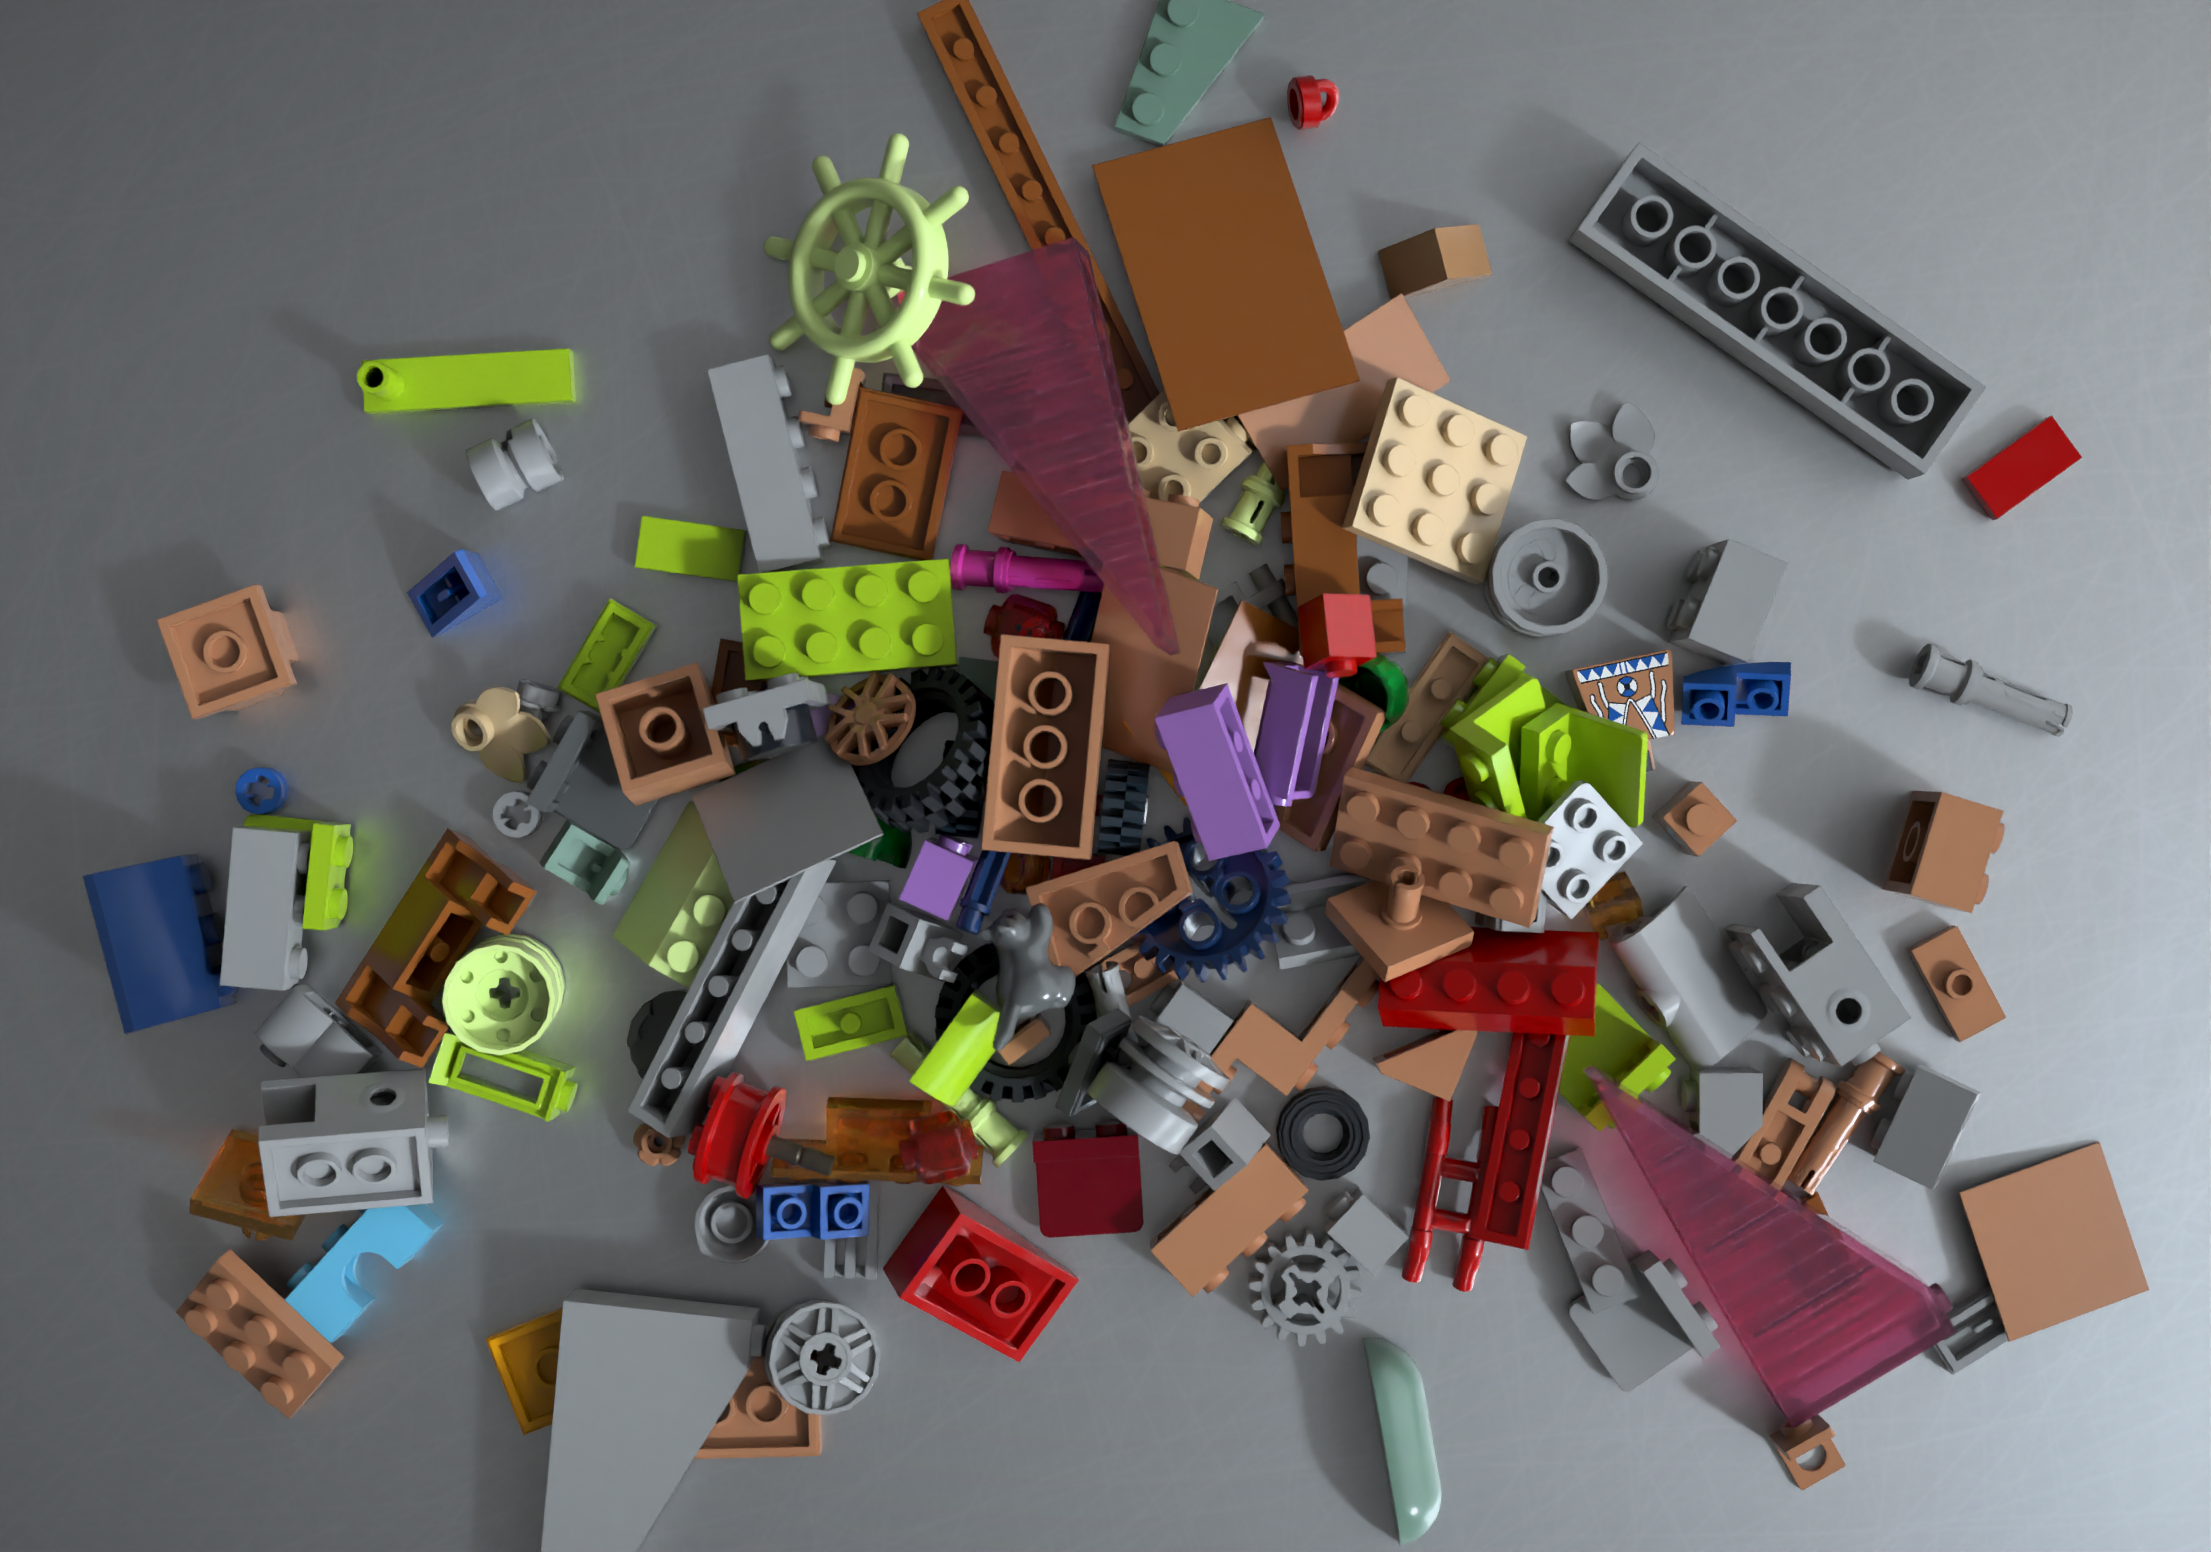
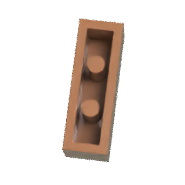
(1229, 1221)

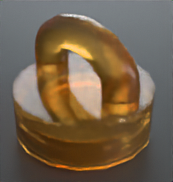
(1024, 871)

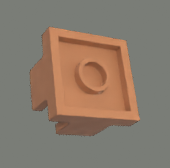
(230, 652)

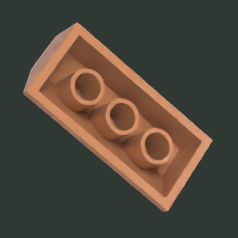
(1046, 747)

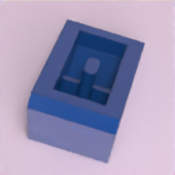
(454, 592)

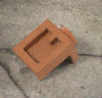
(841, 415)

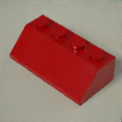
(1502, 986)

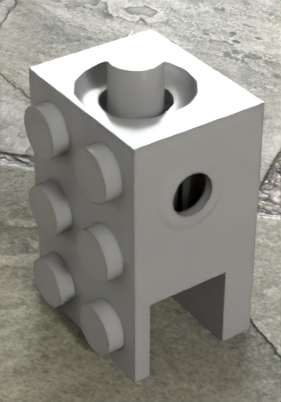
(1822, 982)
(348, 1142)

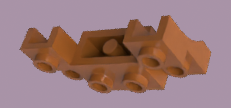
(1323, 551)
(425, 940)

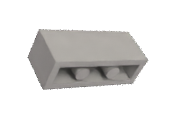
(265, 908)

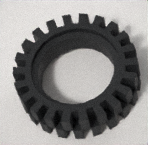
(957, 773)
(1007, 1081)

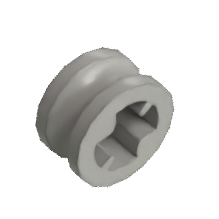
(523, 828)

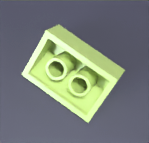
(678, 904)

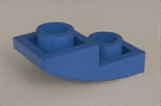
(1741, 689)
(812, 1210)

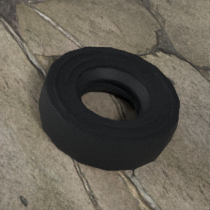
(1330, 1164)

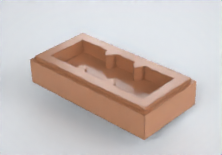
(1956, 983)

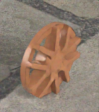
(870, 719)

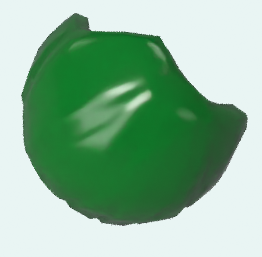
(1383, 685)

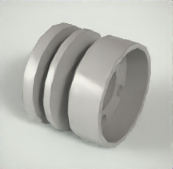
(1158, 1084)
(809, 1328)

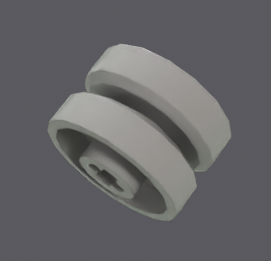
(1575, 567)

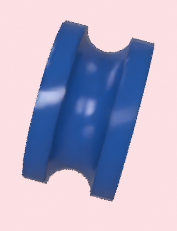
(257, 775)

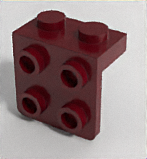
(1088, 1180)

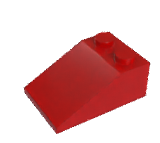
(978, 1275)

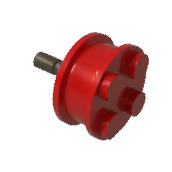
(744, 1136)

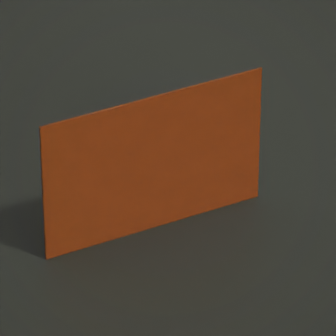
(1225, 274)

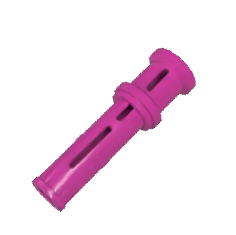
(1006, 570)

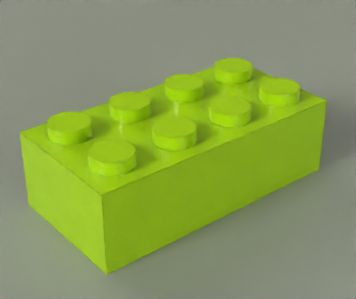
(848, 620)

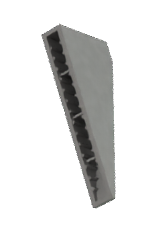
(634, 1407)

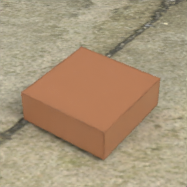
(1026, 1037)

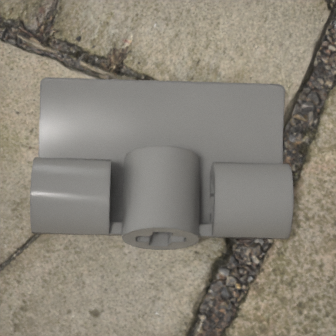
(1689, 980)

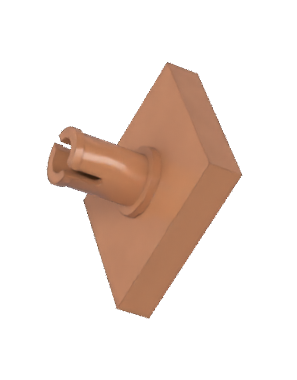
(1397, 925)

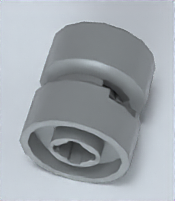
(515, 464)

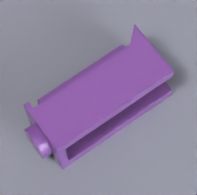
(1293, 730)

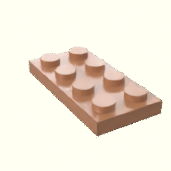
(1462, 848)

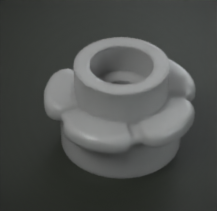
(537, 698)

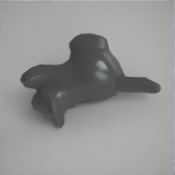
(1025, 974)

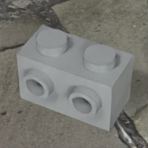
(1925, 1125)

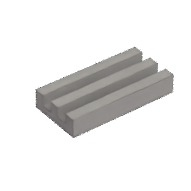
(850, 1269)
(1981, 1347)

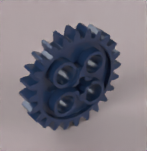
(1172, 933)

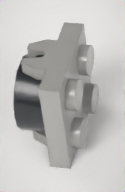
(771, 719)

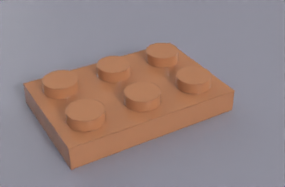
(259, 1334)

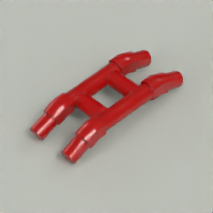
(1430, 1217)

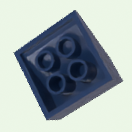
(160, 940)

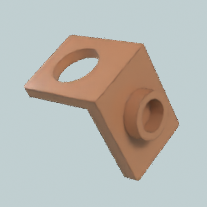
(1797, 1441)

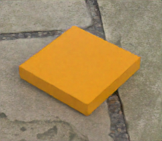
(528, 1367)

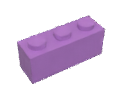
(1216, 772)

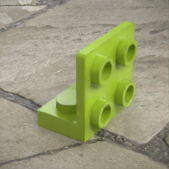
(1576, 746)

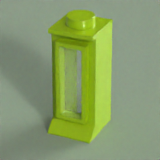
(512, 1079)

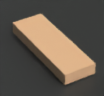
(1437, 686)

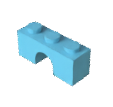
(330, 1292)

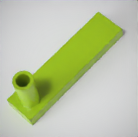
(467, 381)

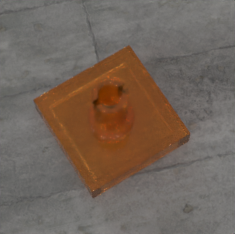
(236, 1192)

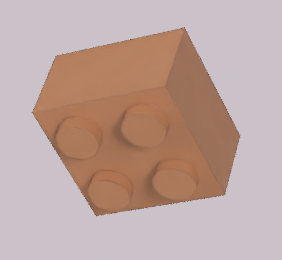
(663, 735)
(1944, 850)

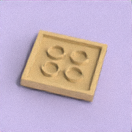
(1434, 481)

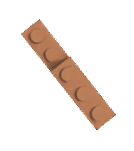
(1279, 1053)

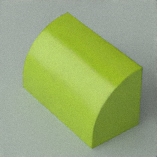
(959, 1051)

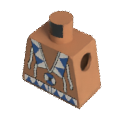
(1630, 692)

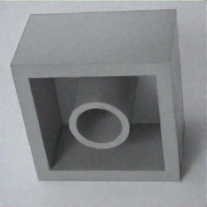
(1725, 601)

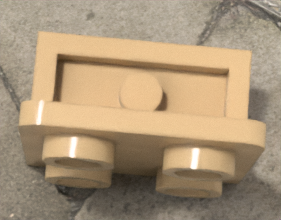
(1185, 460)

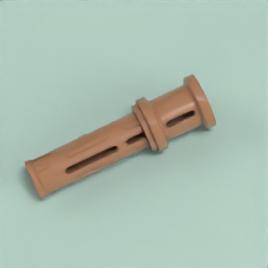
(1856, 1099)

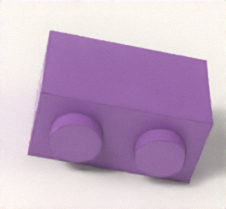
(940, 875)

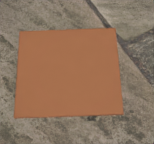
(2053, 1241)

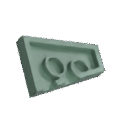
(1179, 62)

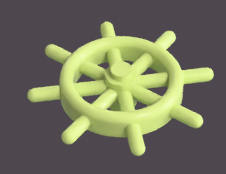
(868, 269)

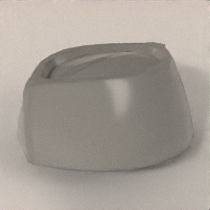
(728, 1227)

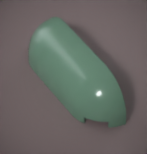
(1404, 1438)

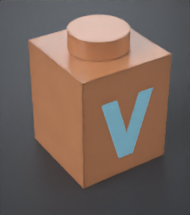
(1694, 818)

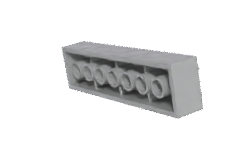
(1777, 313)

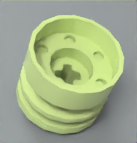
(482, 1014)

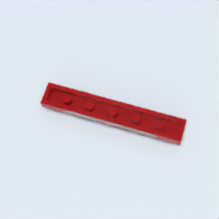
(1521, 1139)

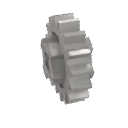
(1287, 1304)

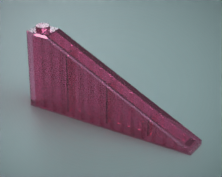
(1045, 393)
(1795, 1286)

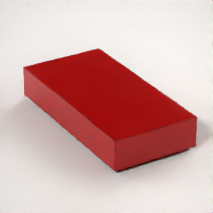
(2022, 467)

